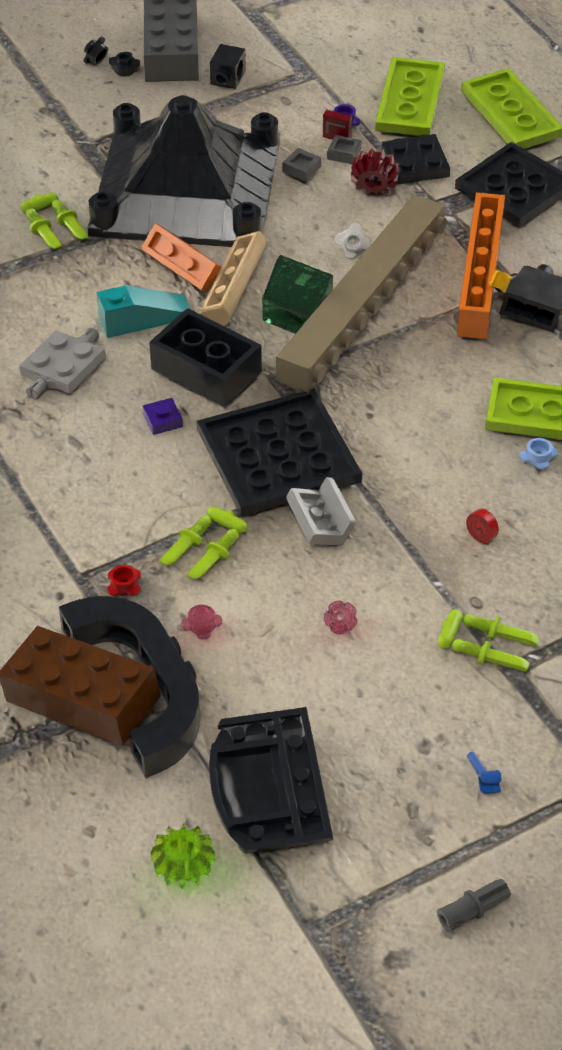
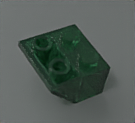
(294, 293)

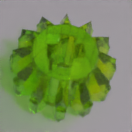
(182, 855)

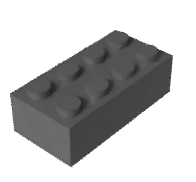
(170, 40)

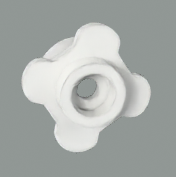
(361, 242)

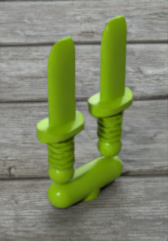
(42, 226)
(214, 550)
(485, 653)

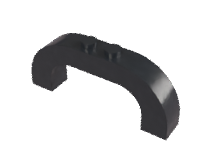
(122, 621)

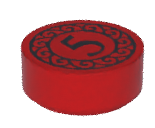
(482, 525)

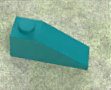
(136, 308)

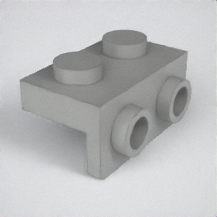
(322, 513)

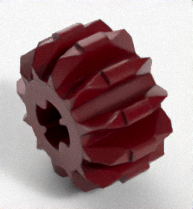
(374, 172)

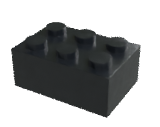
(206, 357)

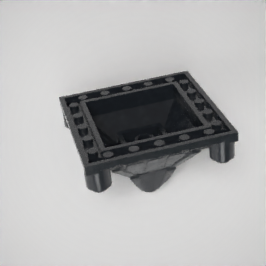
(186, 175)

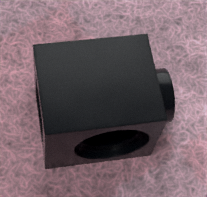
(227, 66)

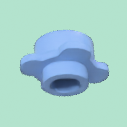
(539, 453)

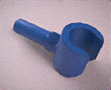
(487, 780)

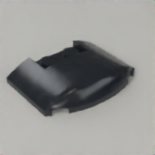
(269, 781)

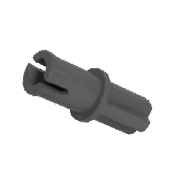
(473, 904)

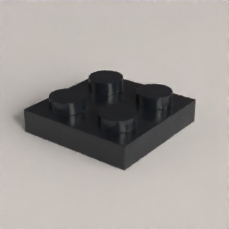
(418, 158)

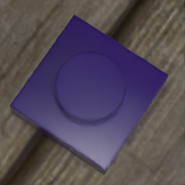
(162, 416)

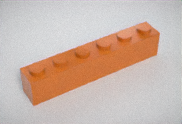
(480, 266)

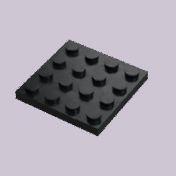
(277, 448)

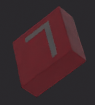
(336, 124)

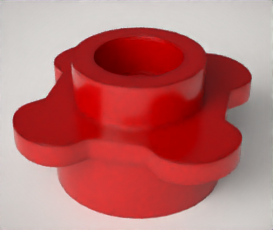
(124, 581)

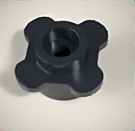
(95, 51)
(124, 63)

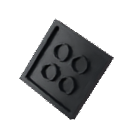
(521, 176)

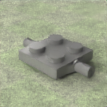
(62, 362)

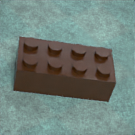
(80, 685)

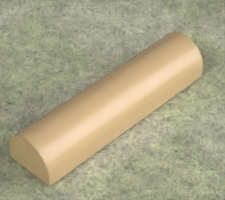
(233, 277)

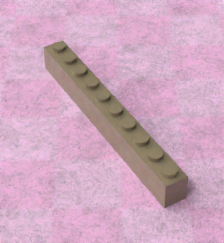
(359, 294)

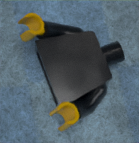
(531, 295)

